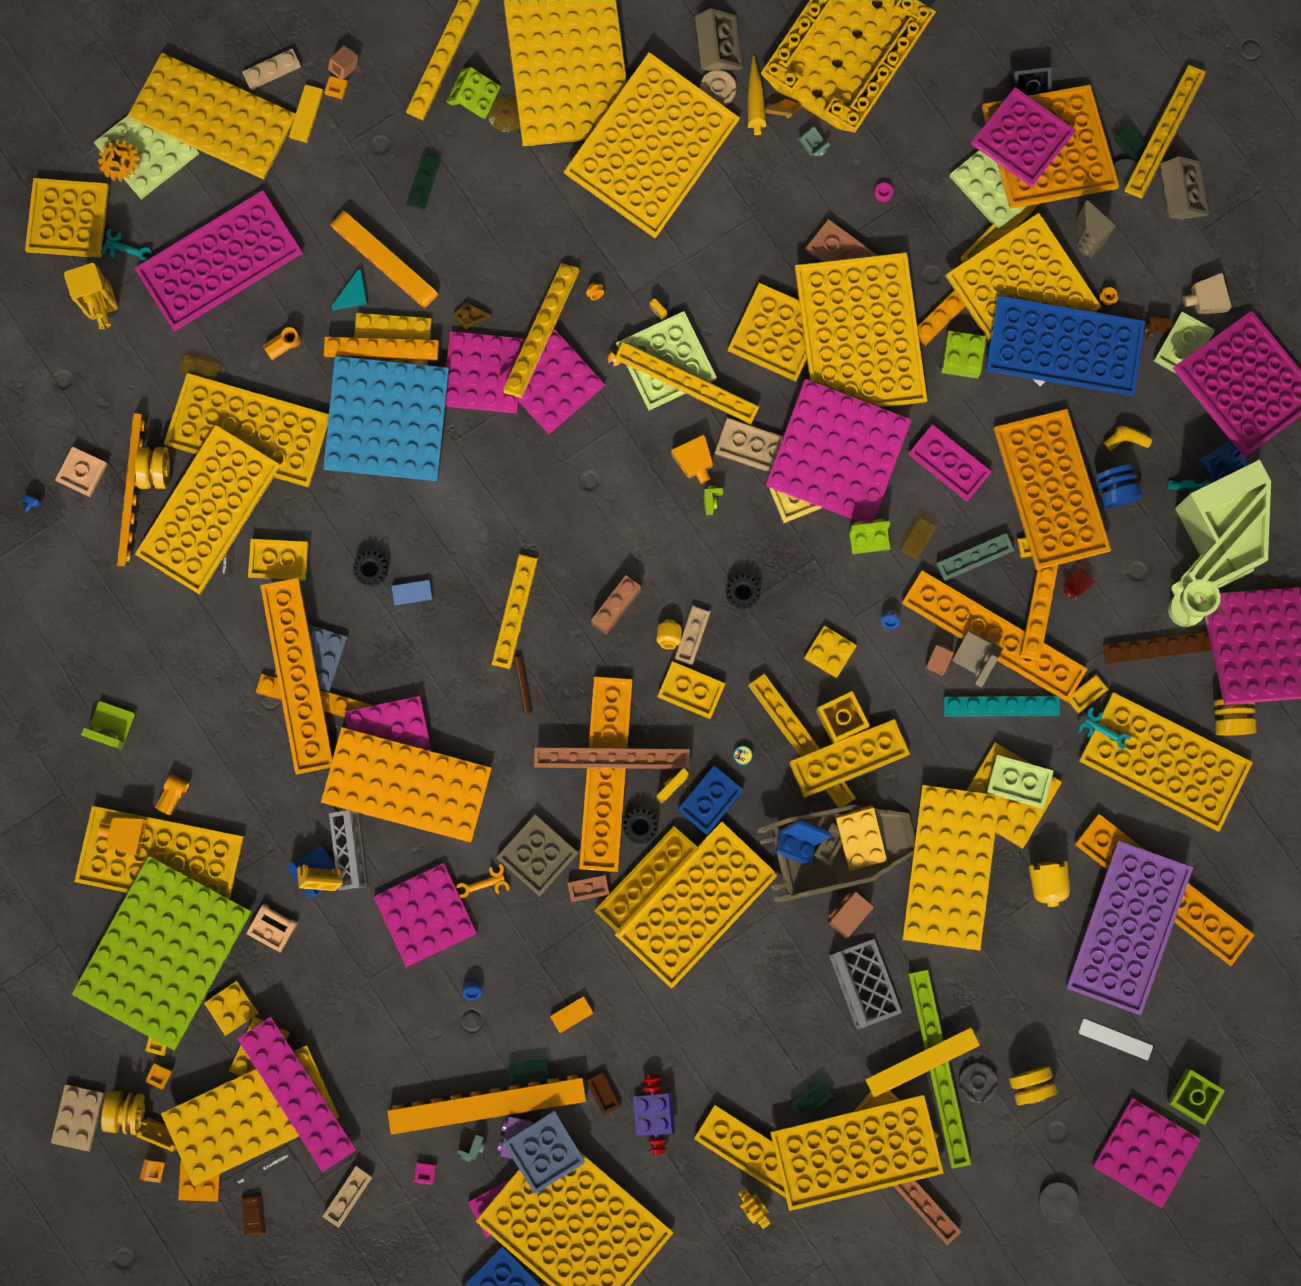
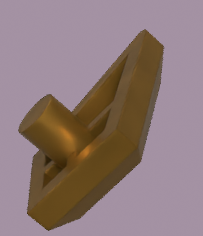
(785, 108)
(470, 315)

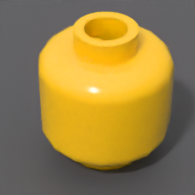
(669, 634)

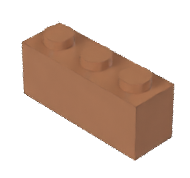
(616, 605)

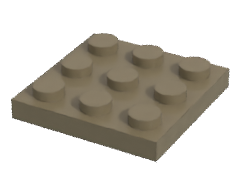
(537, 855)

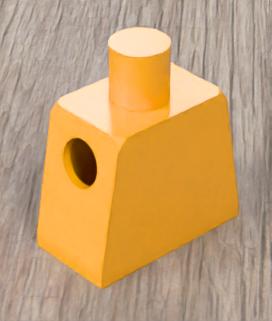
(694, 459)
(124, 834)

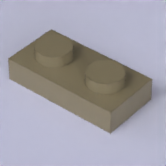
(828, 849)

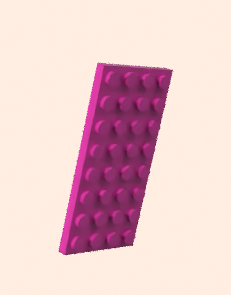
(218, 260)

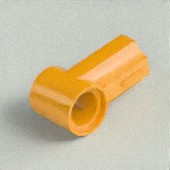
(280, 344)
(173, 791)

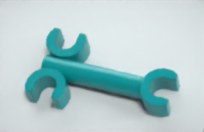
(113, 243)
(1091, 724)

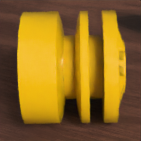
(1235, 719)
(123, 1112)

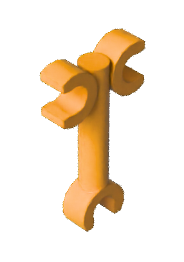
(498, 879)

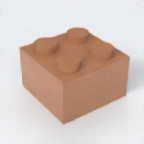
(850, 914)

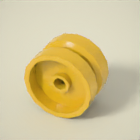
(152, 468)
(1034, 1088)

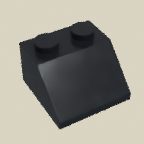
(1031, 76)

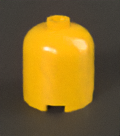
(1050, 882)

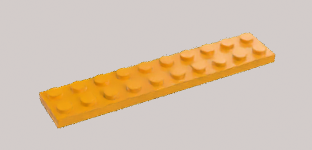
(960, 614)
(297, 675)
(605, 785)
(1196, 912)

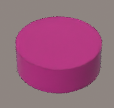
(883, 192)

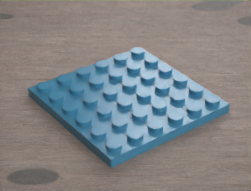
(386, 418)

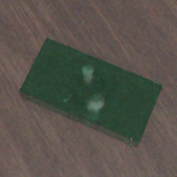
(1130, 143)
(528, 1071)

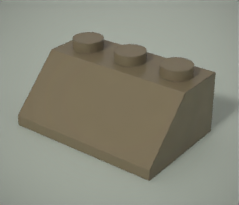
(718, 41)
(1184, 188)
(1092, 229)

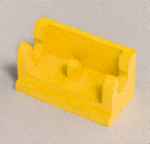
(319, 878)
(156, 1133)

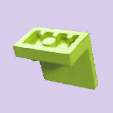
(474, 92)
(869, 536)
(109, 725)

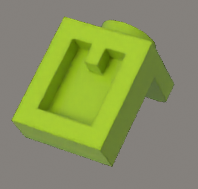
(709, 501)

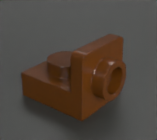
(1160, 325)

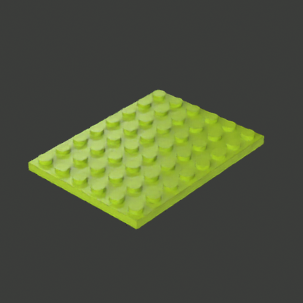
(161, 953)

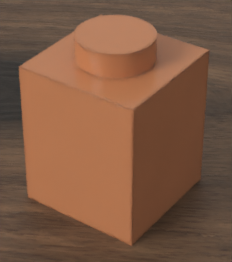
(343, 62)
(939, 659)

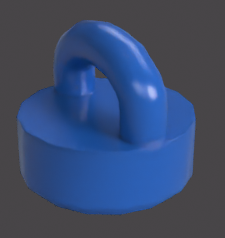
(31, 501)
(890, 619)
(471, 990)

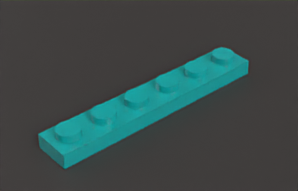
(1001, 706)

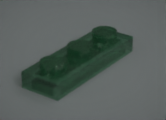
(424, 181)

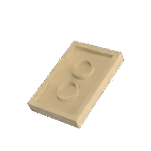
(77, 1117)

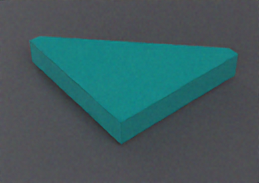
(353, 293)
(1186, 485)

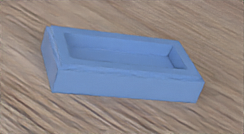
(412, 592)

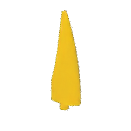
(756, 104)

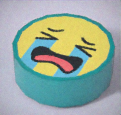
(743, 755)

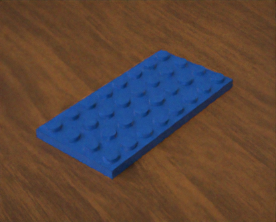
(1065, 346)

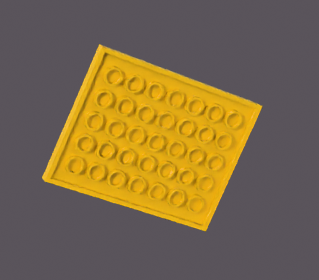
(563, 66)
(651, 145)
(862, 329)
(576, 1228)

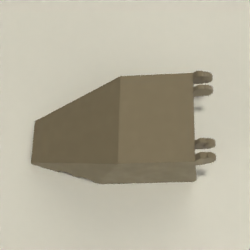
(814, 879)

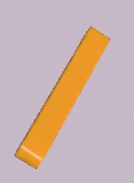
(384, 259)

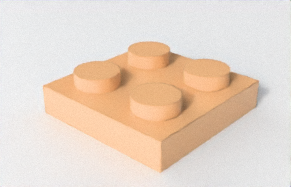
(81, 472)

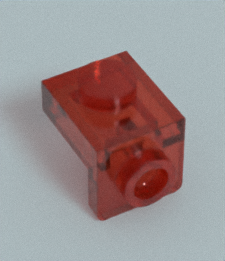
(1077, 584)

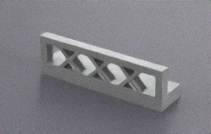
(354, 847)

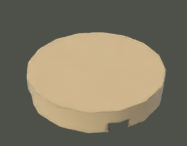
(719, 86)

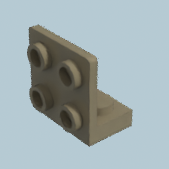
(977, 656)

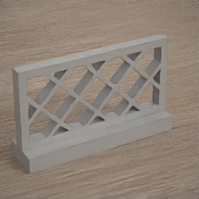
(850, 991)

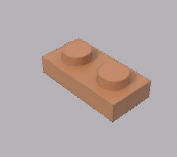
(588, 888)

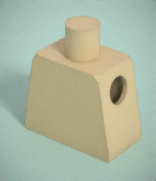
(1209, 296)

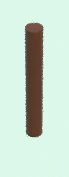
(522, 685)

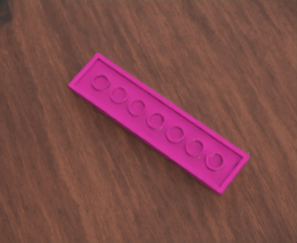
(296, 1094)

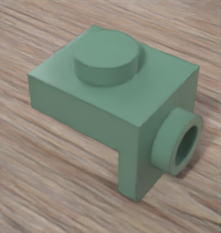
(813, 142)
(477, 1146)

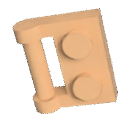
(268, 933)

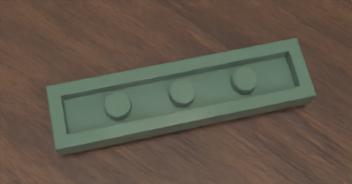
(975, 557)

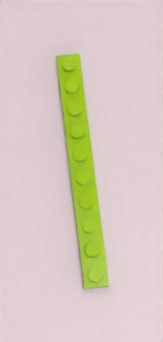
(941, 1075)

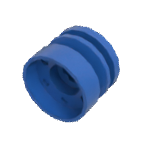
(1118, 484)

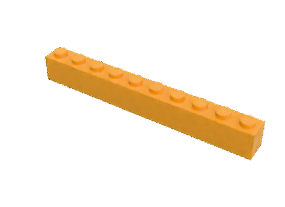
(487, 1105)

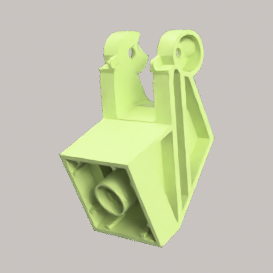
(1231, 535)

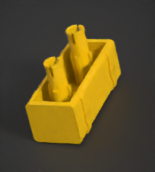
(91, 292)

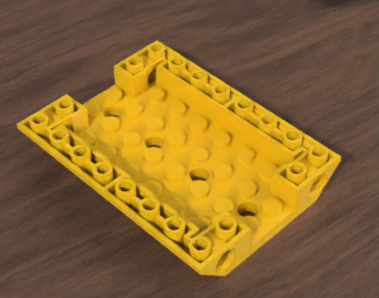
(868, 62)

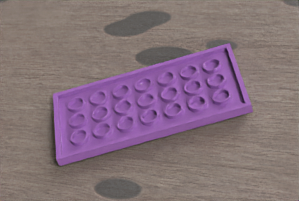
(1129, 927)

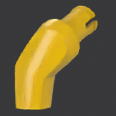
(1129, 434)

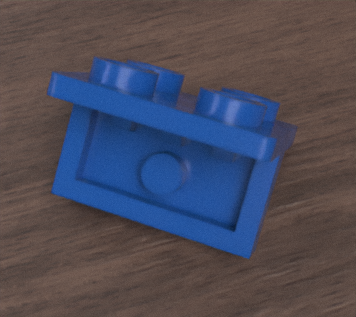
(1223, 461)

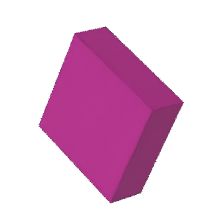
(425, 1173)

